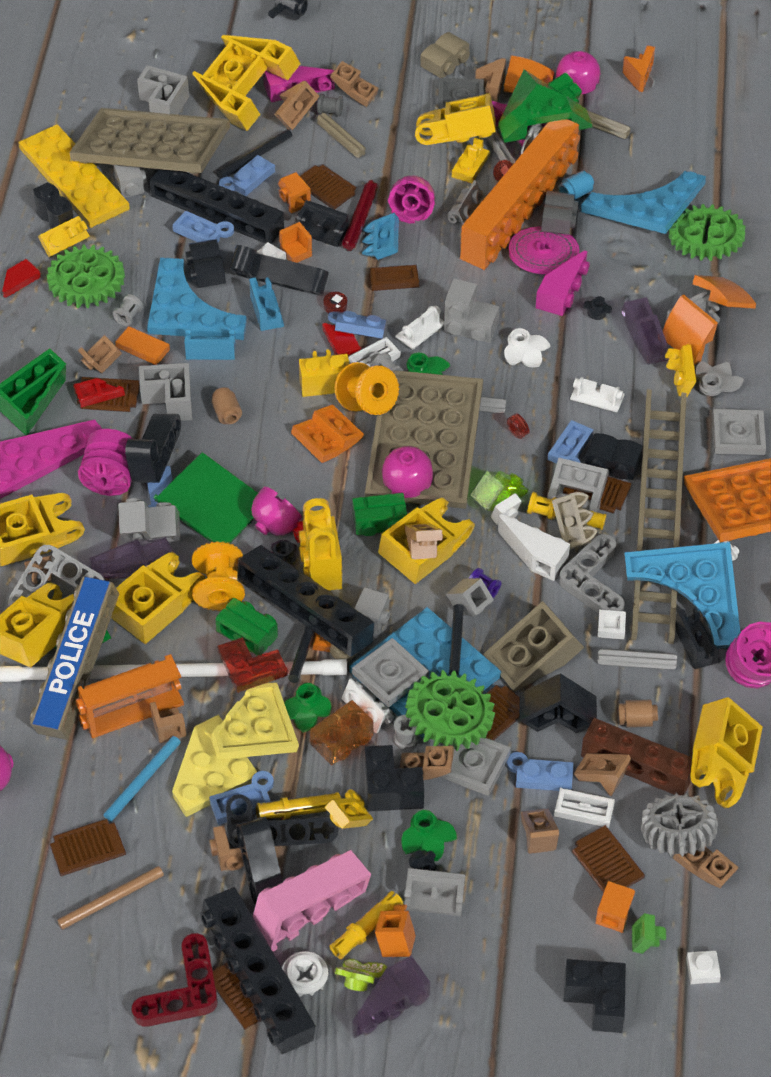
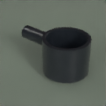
(289, 8)

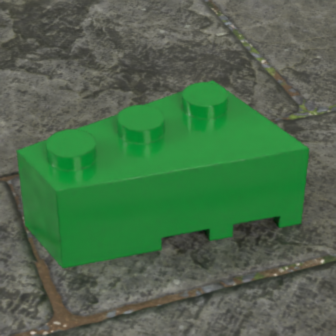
(31, 390)

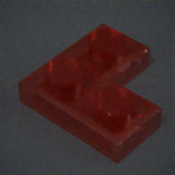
(248, 671)

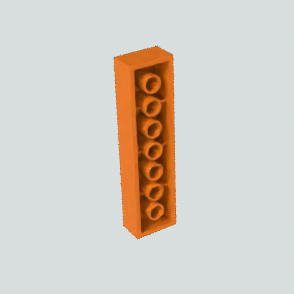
(519, 193)

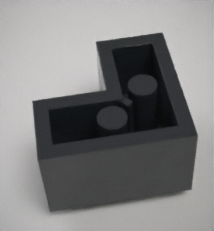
(557, 701)
(389, 786)
(599, 985)

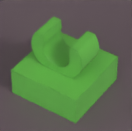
(646, 933)

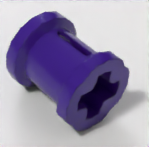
(492, 585)

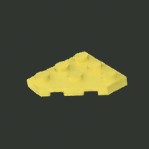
(256, 726)
(204, 774)

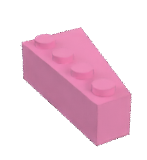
(309, 896)

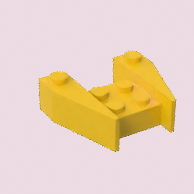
(237, 72)

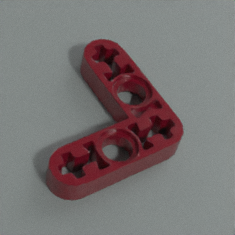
(189, 995)

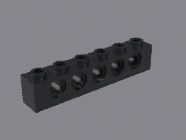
(217, 204)
(306, 600)
(284, 1033)

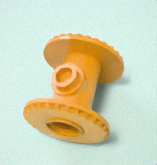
(366, 388)
(220, 565)

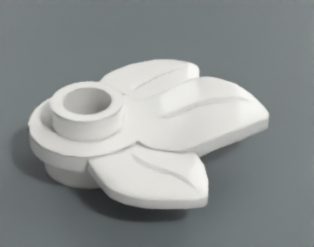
(525, 348)

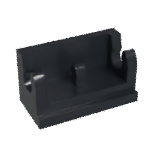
(323, 223)
(696, 640)

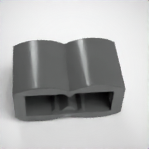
(559, 212)

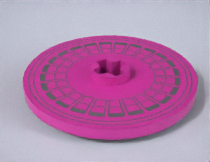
(541, 250)

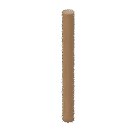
(110, 897)

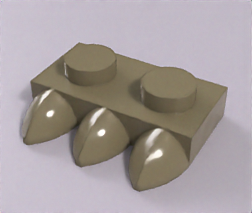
(573, 519)

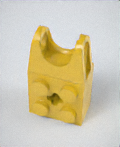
(458, 121)
(32, 523)
(320, 545)
(395, 546)
(153, 597)
(33, 624)
(725, 749)

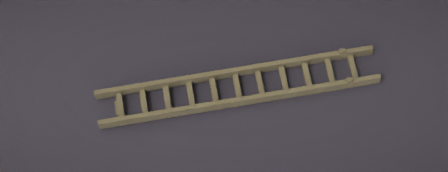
(656, 513)

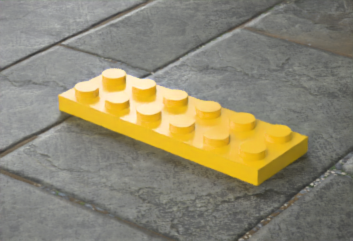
(80, 183)

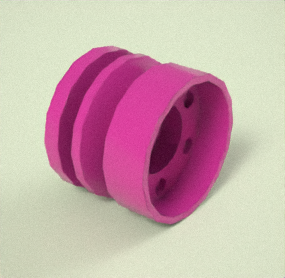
(105, 463)
(751, 642)

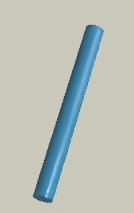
(142, 778)

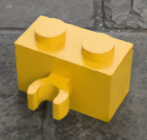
(319, 373)

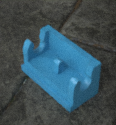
(265, 305)
(210, 347)

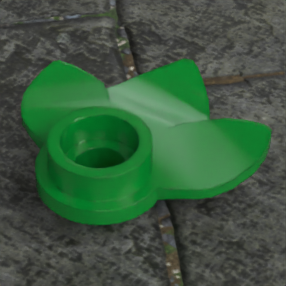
(420, 363)
(306, 709)
(427, 838)

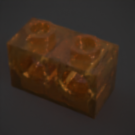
(338, 728)

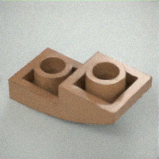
(350, 82)
(435, 761)
(708, 866)

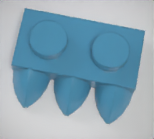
(383, 237)

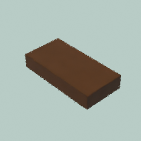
(394, 277)

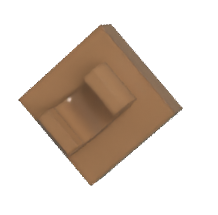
(41, 567)

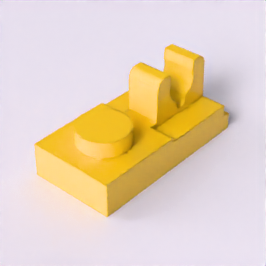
(471, 162)
(64, 236)
(683, 363)

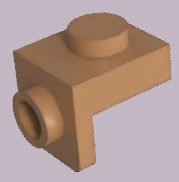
(100, 355)
(228, 858)

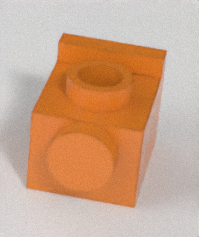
(294, 191)

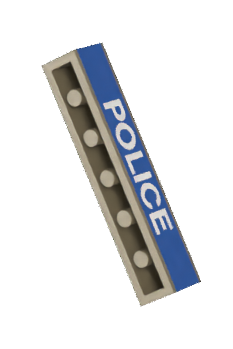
(74, 657)

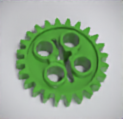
(724, 233)
(85, 276)
(453, 704)

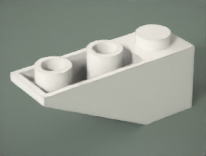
(537, 549)

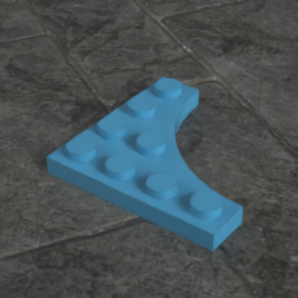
(649, 210)
(179, 308)
(701, 575)

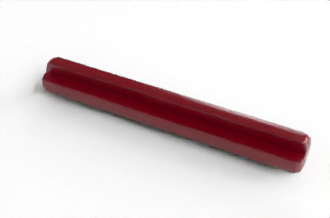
(360, 215)

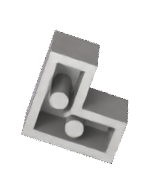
(163, 90)
(467, 316)
(167, 385)
(148, 523)

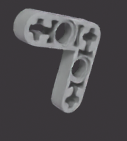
(54, 568)
(584, 575)

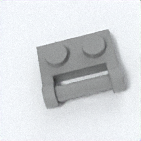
(579, 477)

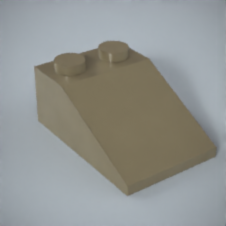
(533, 648)

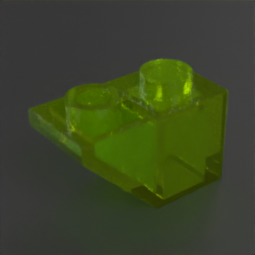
(497, 487)

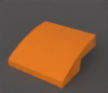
(516, 67)
(725, 291)
(689, 326)
(327, 433)

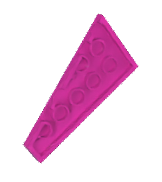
(40, 453)

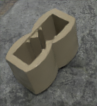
(445, 55)

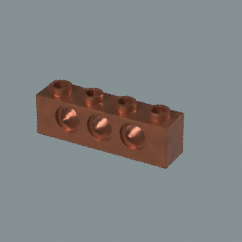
(649, 760)

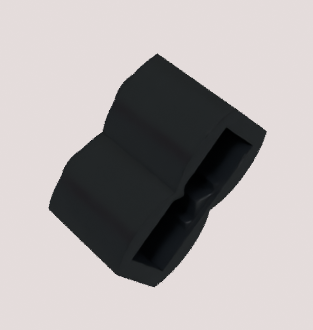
(52, 206)
(206, 263)
(618, 456)

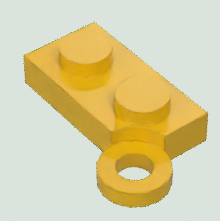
(349, 811)

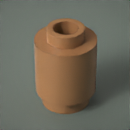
(226, 406)
(637, 713)

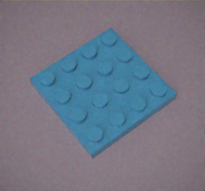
(429, 643)

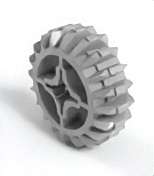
(679, 824)

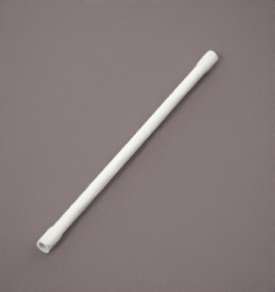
(18, 673)

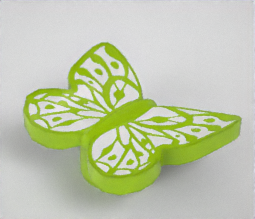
(359, 974)

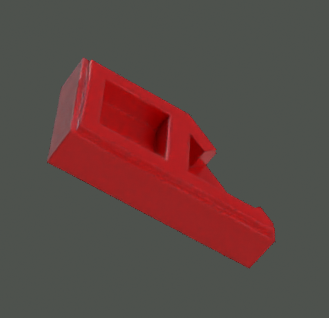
(19, 277)
(340, 341)
(96, 391)

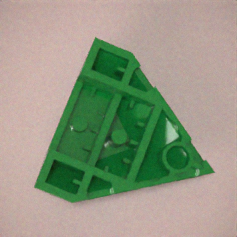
(538, 103)

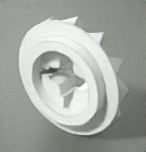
(303, 962)

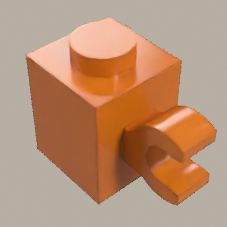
(395, 932)

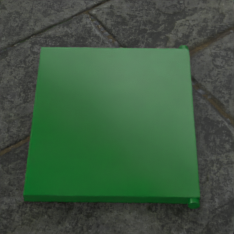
(210, 500)

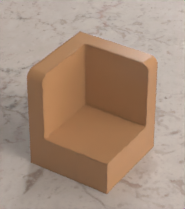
(167, 723)

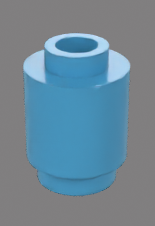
(577, 184)

